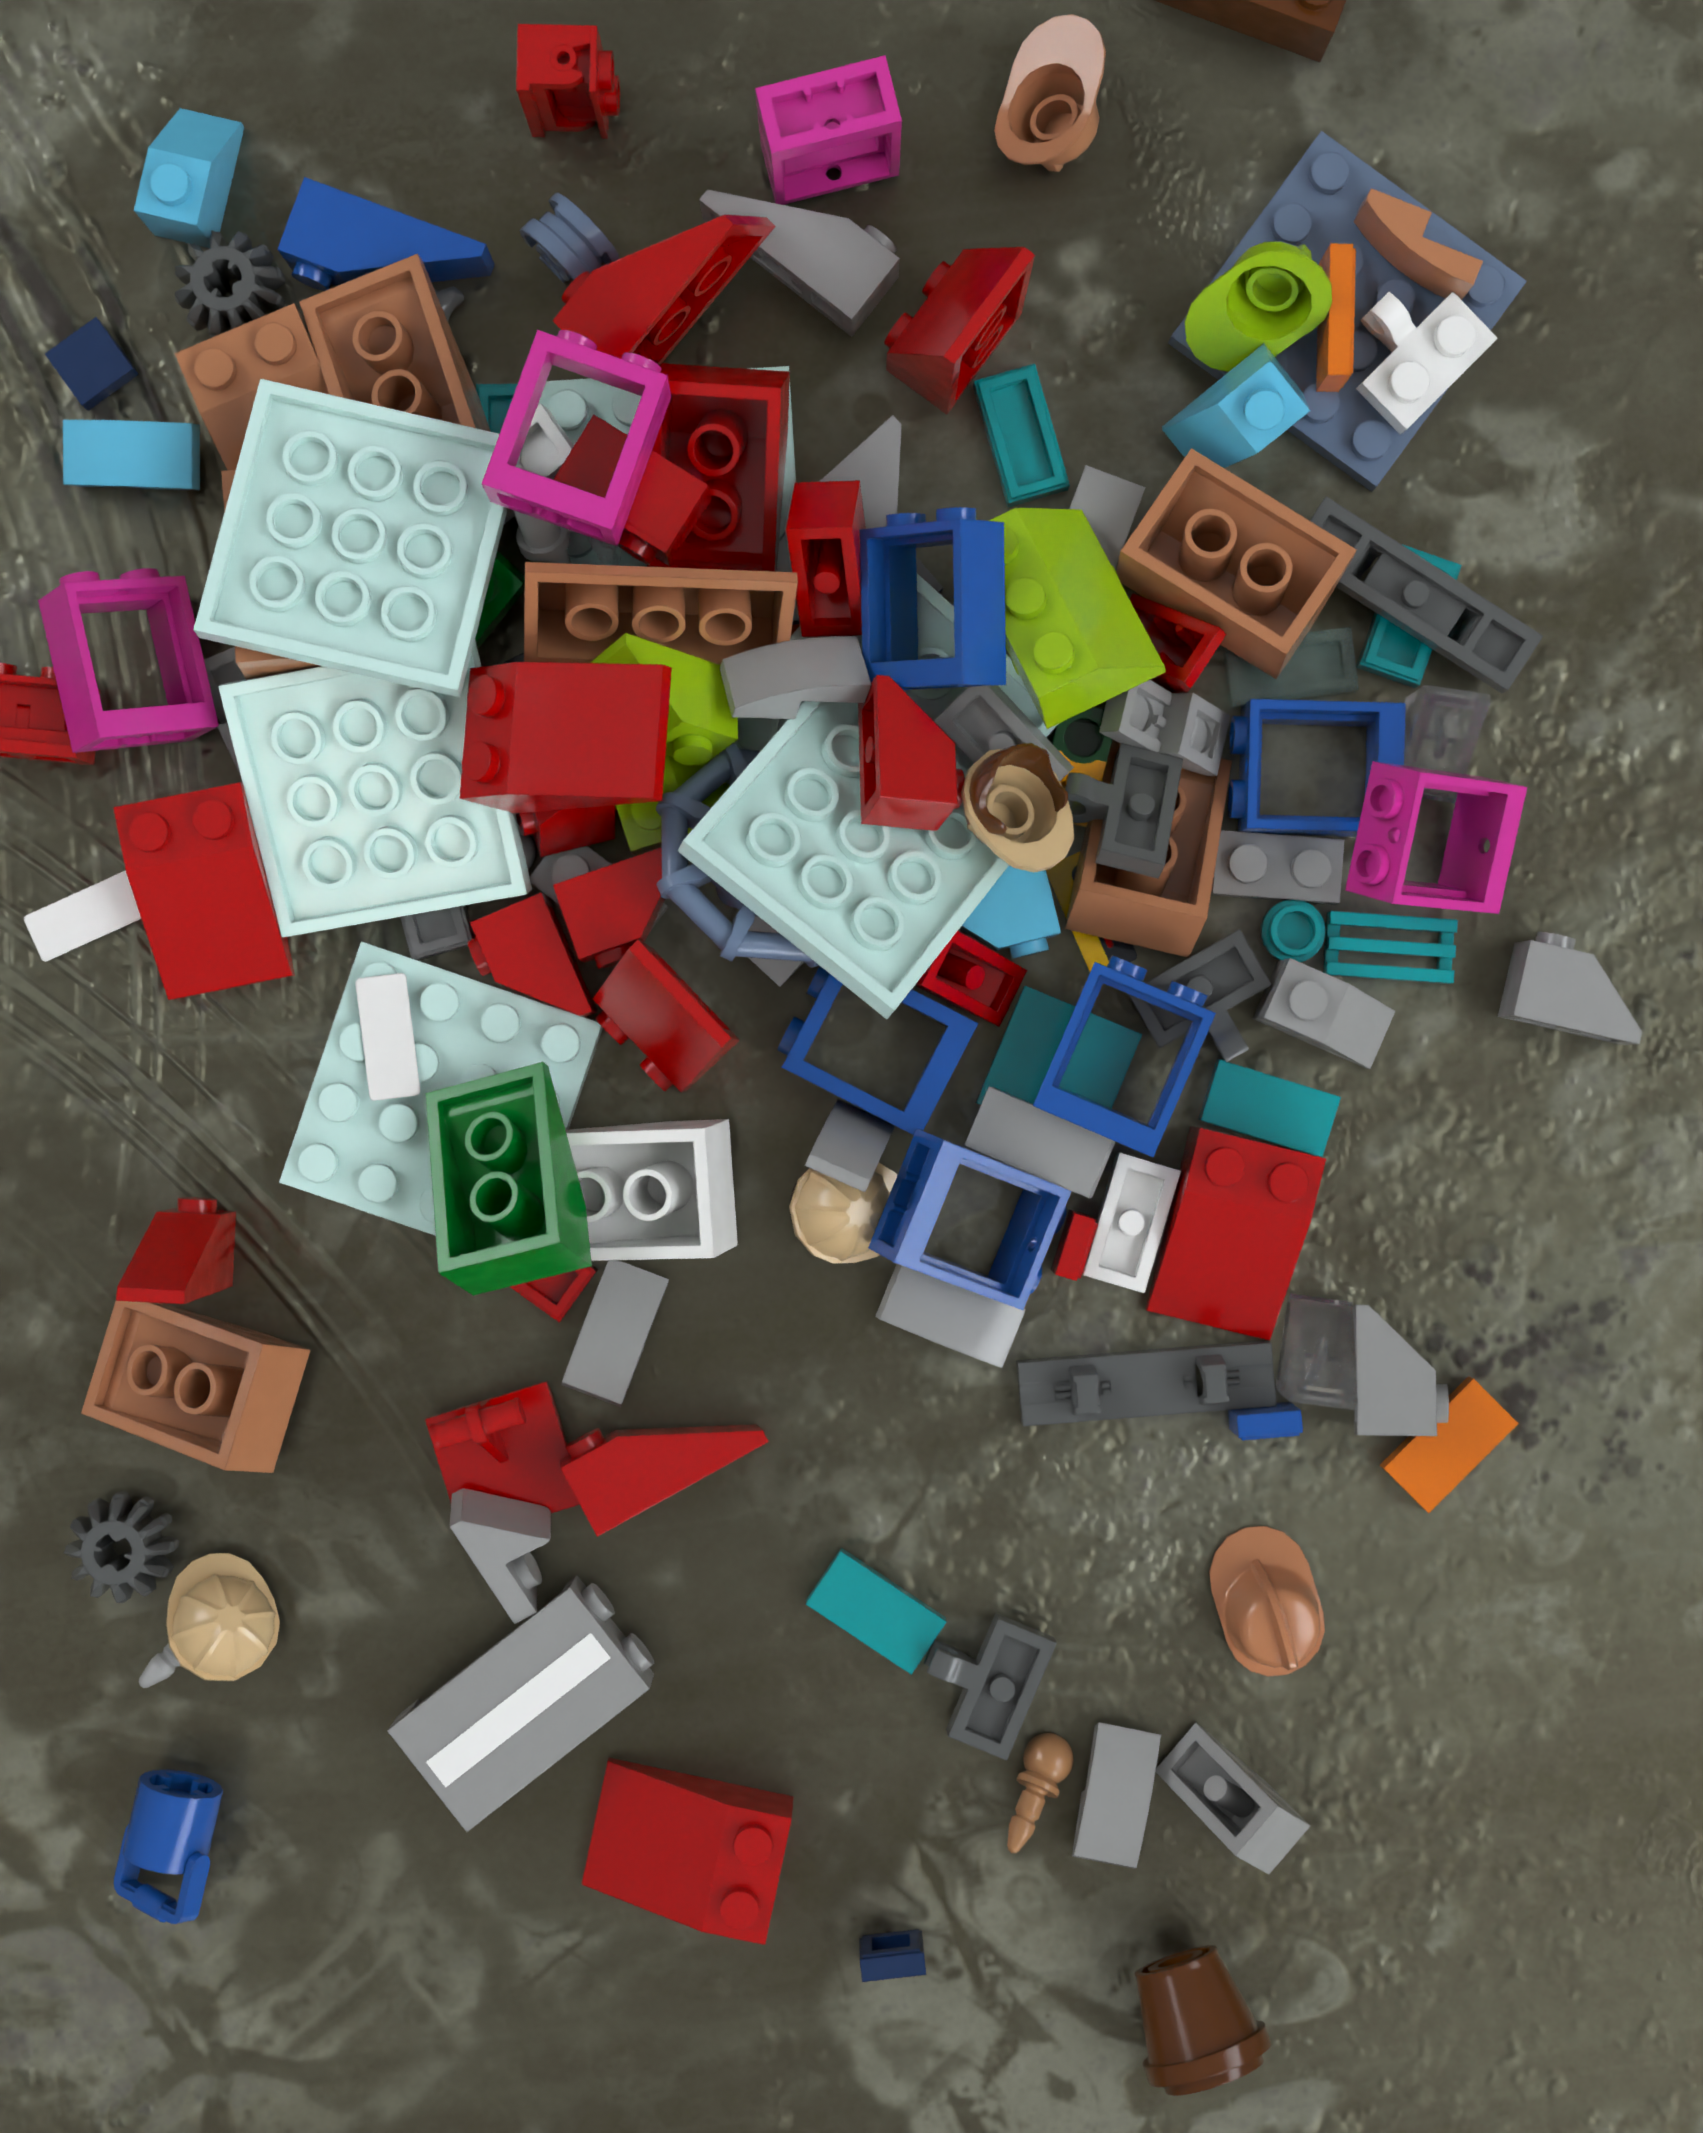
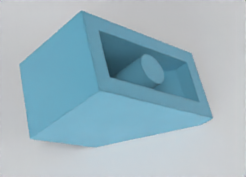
(189, 177)
(1240, 411)
(1015, 914)

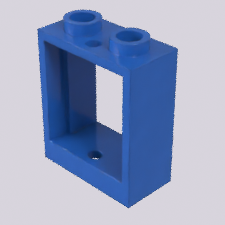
(891, 600)
(1383, 744)
(932, 1081)
(1100, 1118)
(919, 1199)

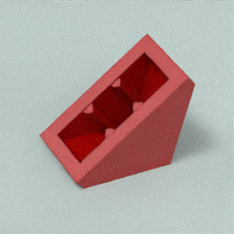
(1180, 641)

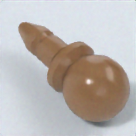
(1047, 1762)

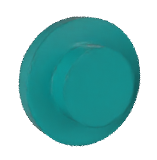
(1293, 930)

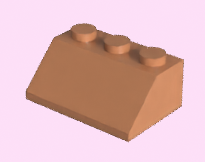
(1234, 561)

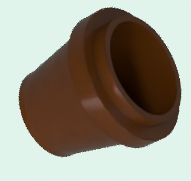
(1196, 2023)

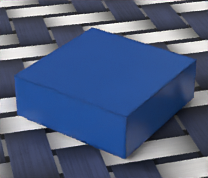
(1266, 1422)

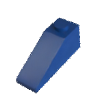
(343, 237)

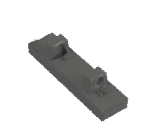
(1429, 602)
(1145, 1383)

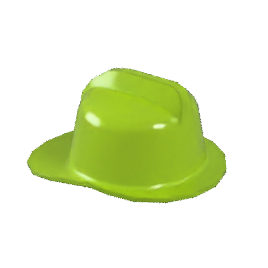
(1265, 298)

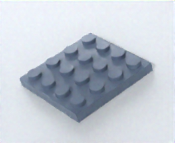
(1319, 209)

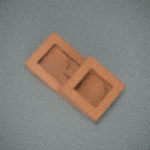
(1397, 233)

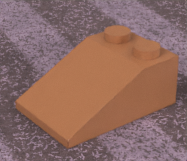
(392, 345)
(228, 368)
(1147, 910)
(196, 1385)

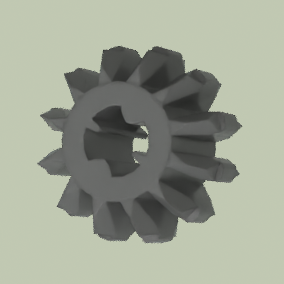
(209, 279)
(132, 1569)

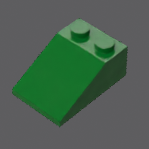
(504, 1182)

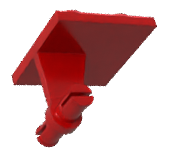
(505, 1448)

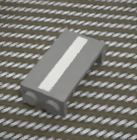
(524, 1703)

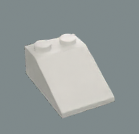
(657, 1189)

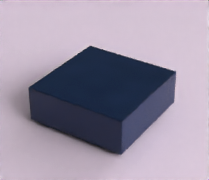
(91, 363)
(892, 1955)

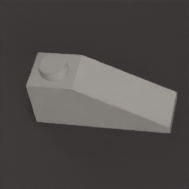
(818, 256)

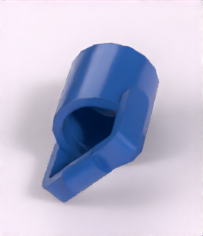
(169, 1835)

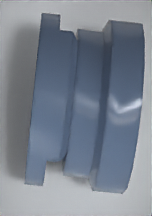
(568, 240)

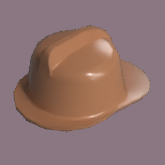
(1052, 94)
(1266, 1601)

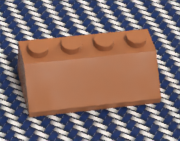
(707, 613)

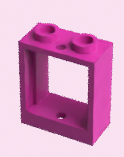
(826, 122)
(556, 501)
(177, 648)
(1468, 874)

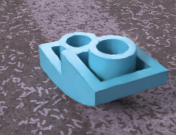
(131, 454)

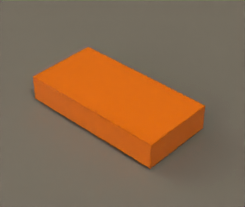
(1336, 332)
(1436, 1464)

